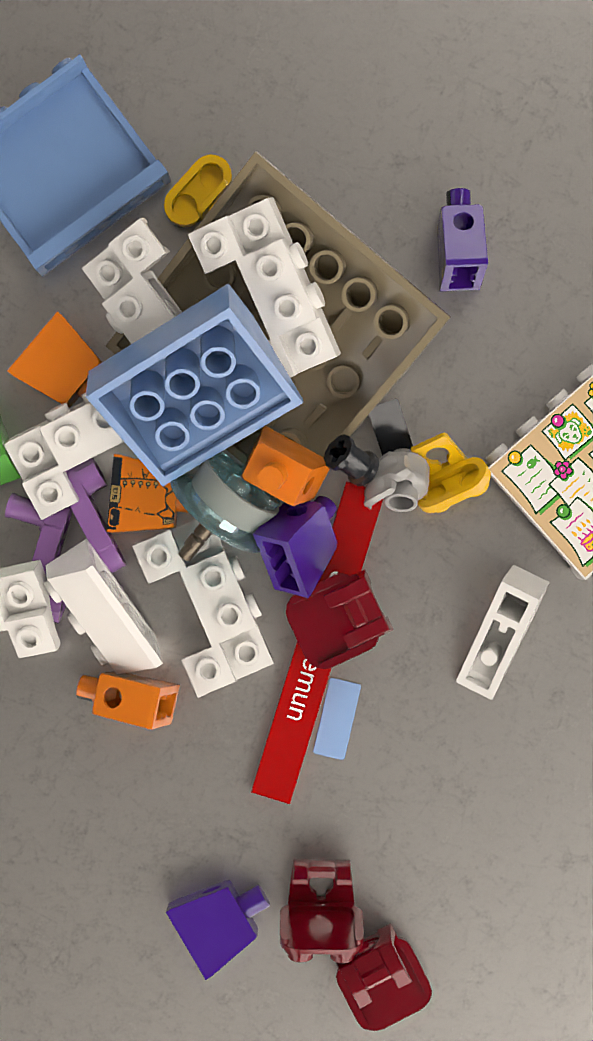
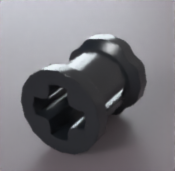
(355, 463)

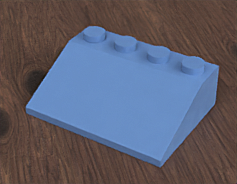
(193, 386)

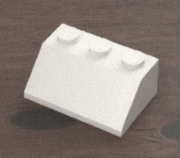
(102, 610)

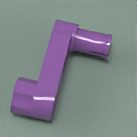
(86, 480)
(51, 537)

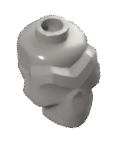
(399, 480)

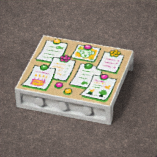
(552, 473)

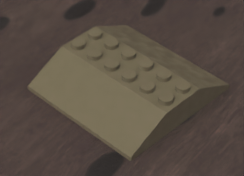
(369, 306)

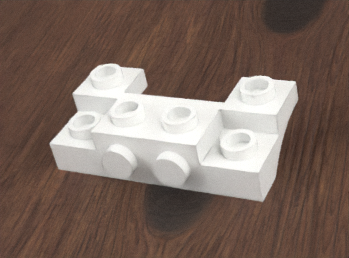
(275, 280)
(131, 294)
(56, 446)
(220, 603)
(27, 609)

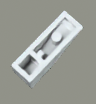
(502, 631)

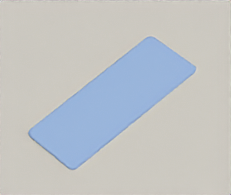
(337, 718)

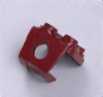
(337, 620)
(321, 923)
(384, 981)

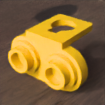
(197, 190)
(453, 479)

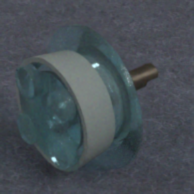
(223, 505)

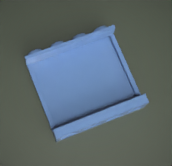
(69, 165)

